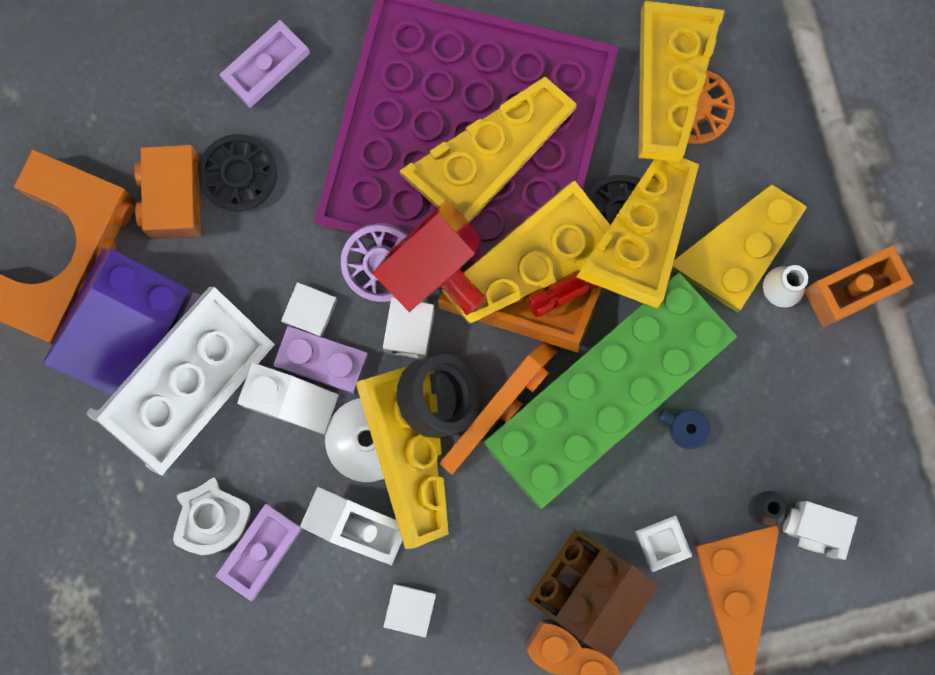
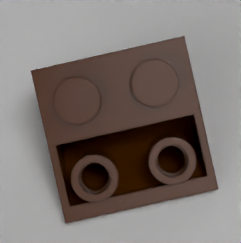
(593, 593)

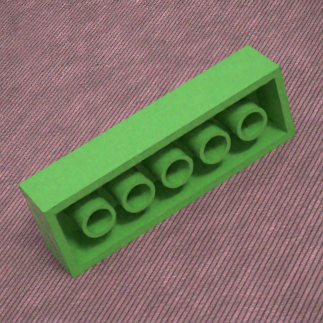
(609, 392)

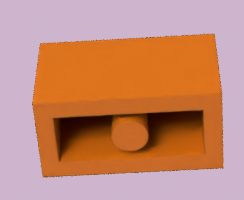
(169, 192)
(858, 286)

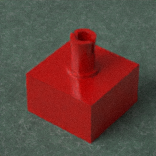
(433, 259)

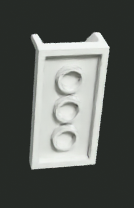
(183, 381)

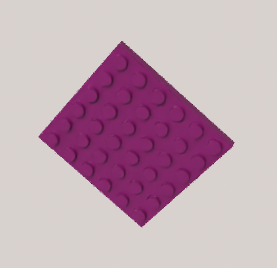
(429, 77)

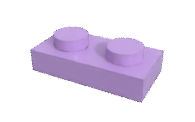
(264, 63)
(320, 360)
(259, 552)

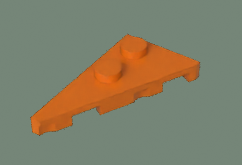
(560, 327)
(503, 405)
(737, 586)

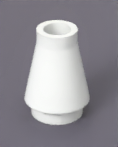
(779, 291)

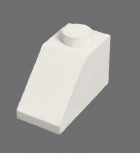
(287, 398)
(352, 526)

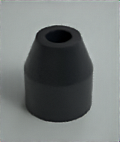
(759, 511)

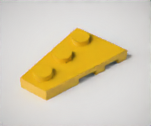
(741, 248)

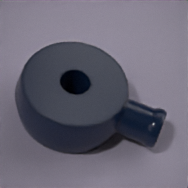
(678, 427)

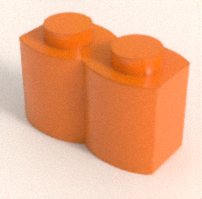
(561, 654)

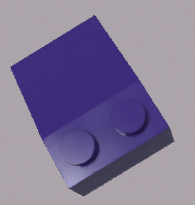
(114, 322)

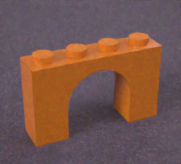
(97, 215)

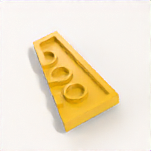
(673, 69)
(490, 150)
(644, 237)
(537, 252)
(406, 460)

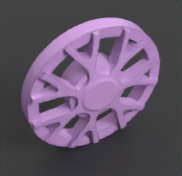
(371, 260)

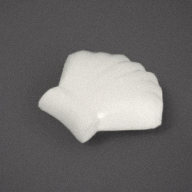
(210, 519)

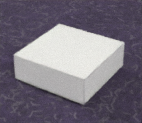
(309, 310)
(663, 543)
(409, 610)

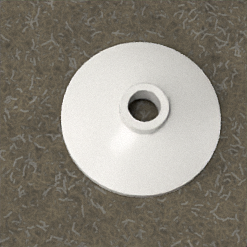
(344, 448)

